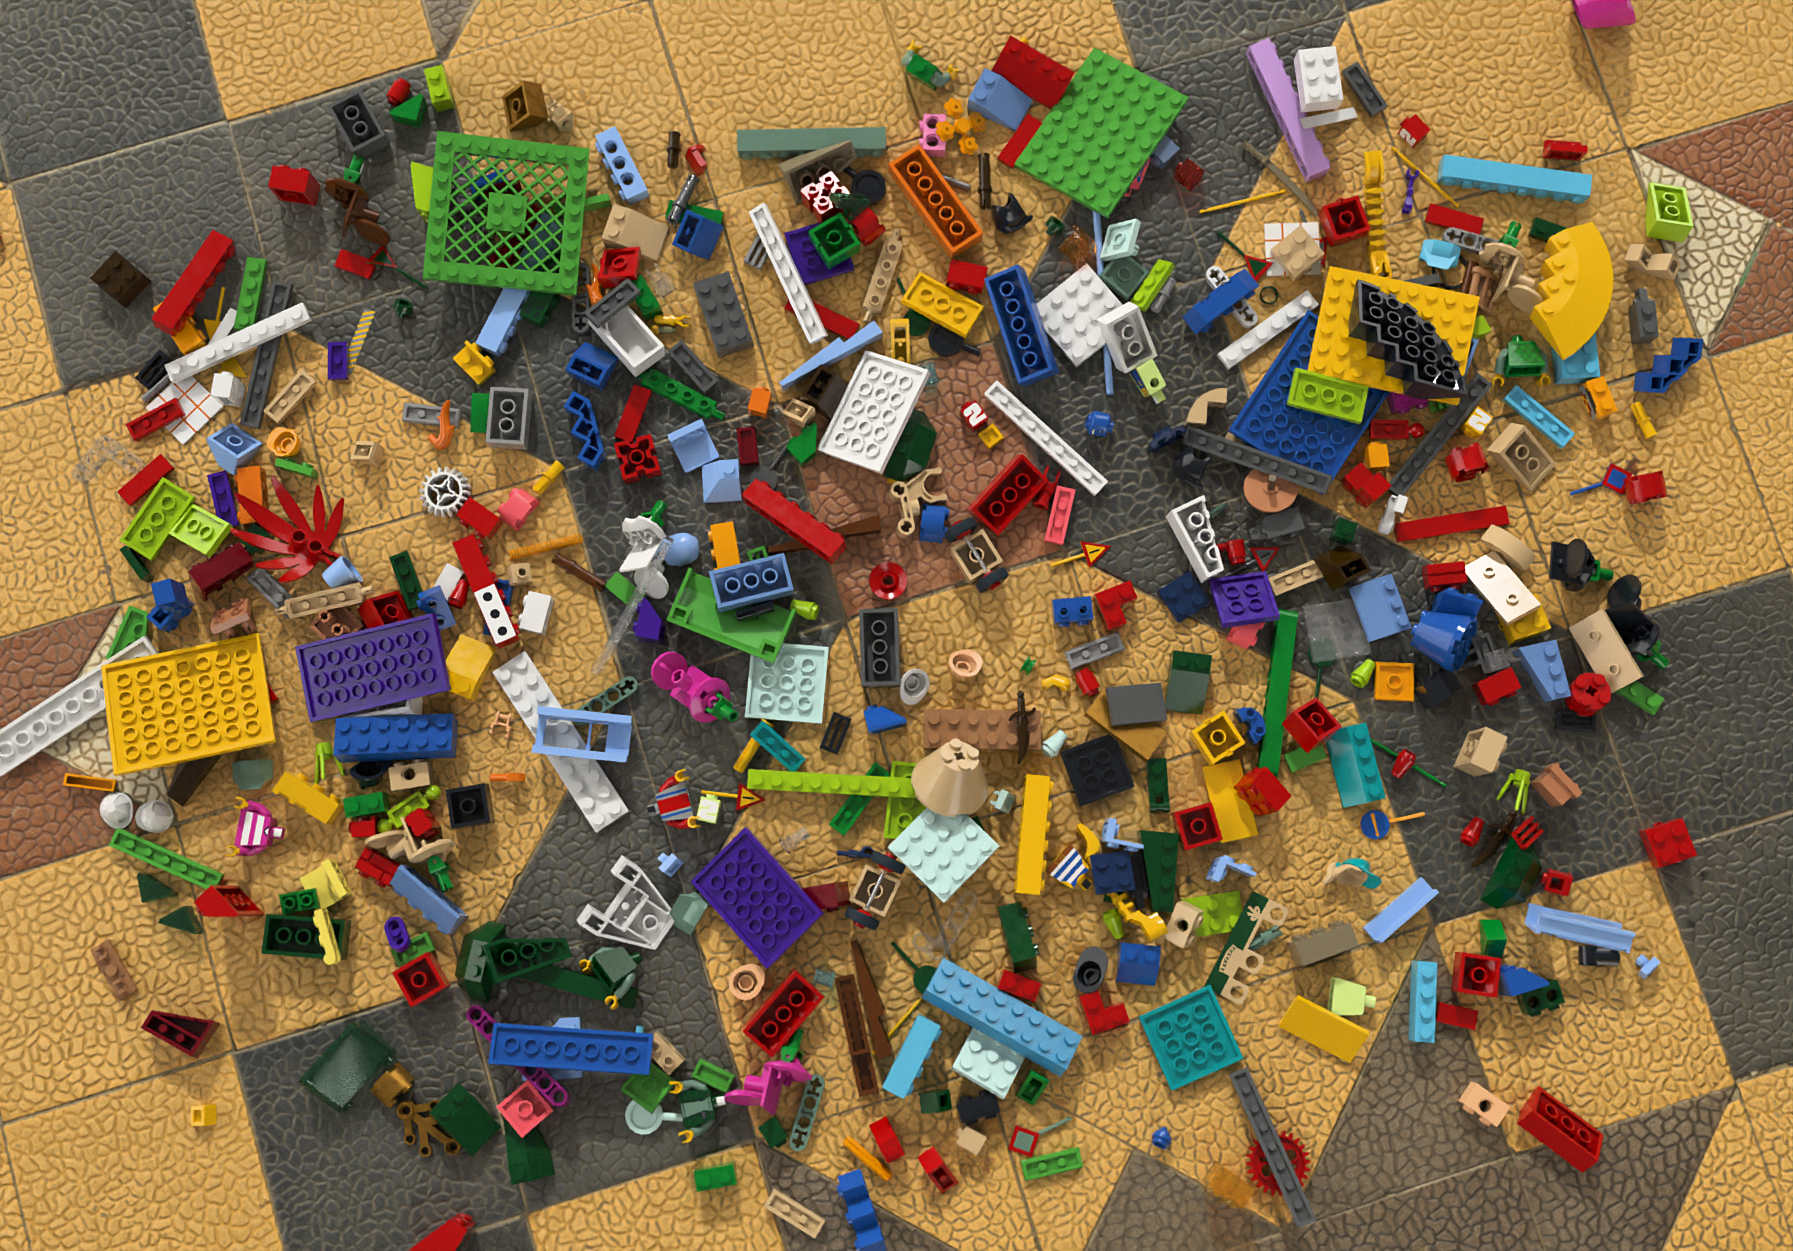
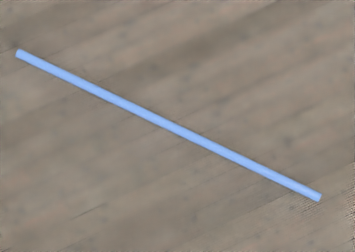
(1100, 267)

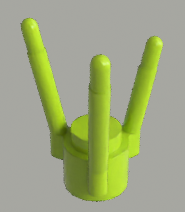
(322, 753)
(1522, 781)

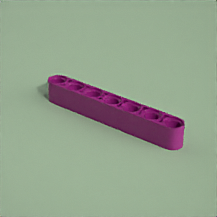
(535, 1079)

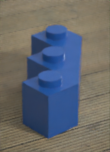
(1221, 301)
(1669, 367)
(586, 430)
(861, 1212)

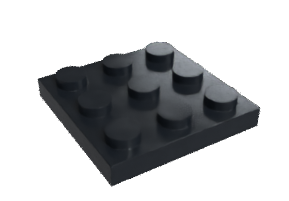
(1096, 769)

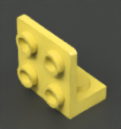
(329, 883)

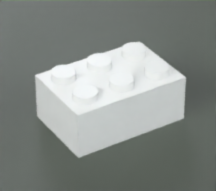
(1318, 79)
(1127, 337)

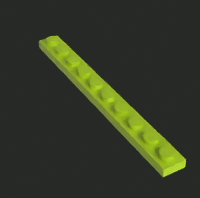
(830, 783)

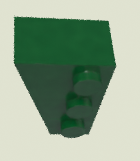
(1018, 936)

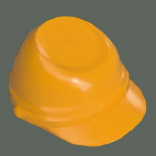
(284, 442)

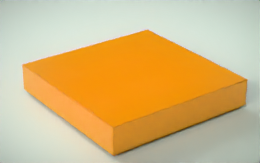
(1394, 681)

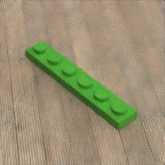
(165, 859)

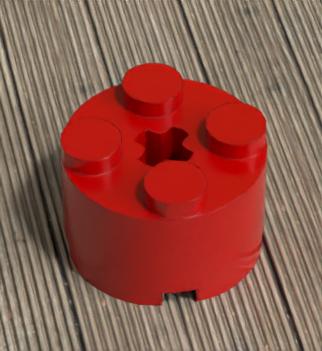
(867, 226)
(1466, 462)
(1645, 487)
(1588, 694)

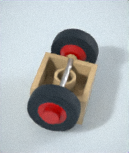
(976, 555)
(875, 890)

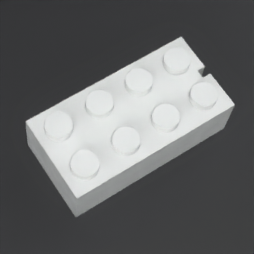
(631, 340)

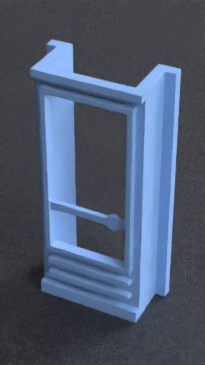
(617, 736)
(1578, 927)

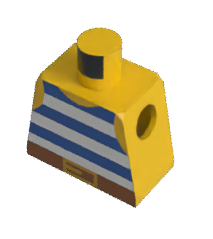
(1069, 869)

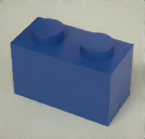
(170, 595)

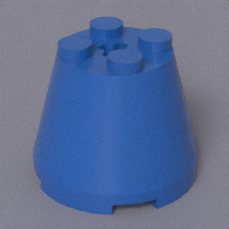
(1444, 638)

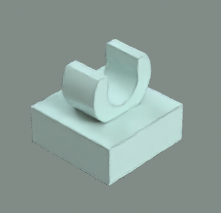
(1004, 801)

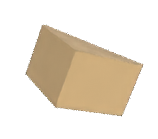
(799, 412)
(367, 452)

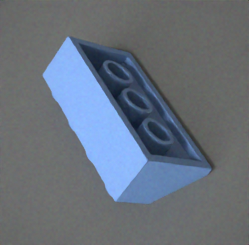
(751, 582)
(428, 899)

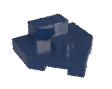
(1165, 437)

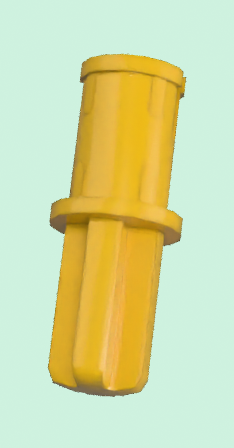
(1643, 420)
(548, 477)

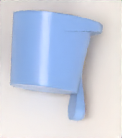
(341, 573)

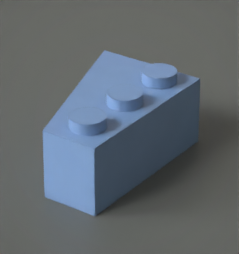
(1545, 669)

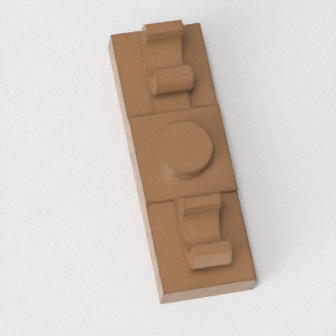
(114, 970)

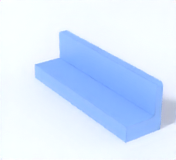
(1400, 910)

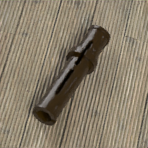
(984, 181)

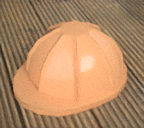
(965, 663)
(747, 981)

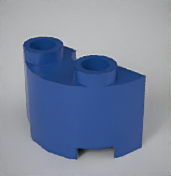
(933, 523)
(1253, 721)

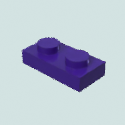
(338, 361)

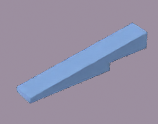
(833, 353)

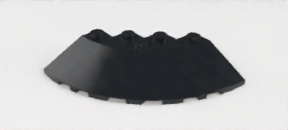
(1405, 344)

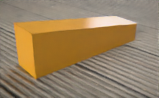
(90, 782)

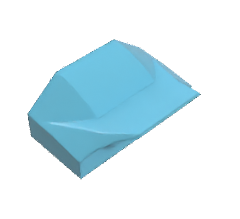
(1440, 254)

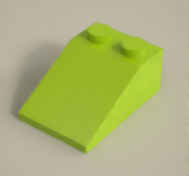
(1667, 212)

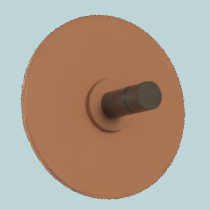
(1269, 492)

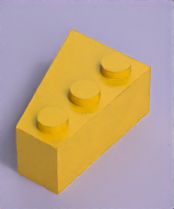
(309, 796)

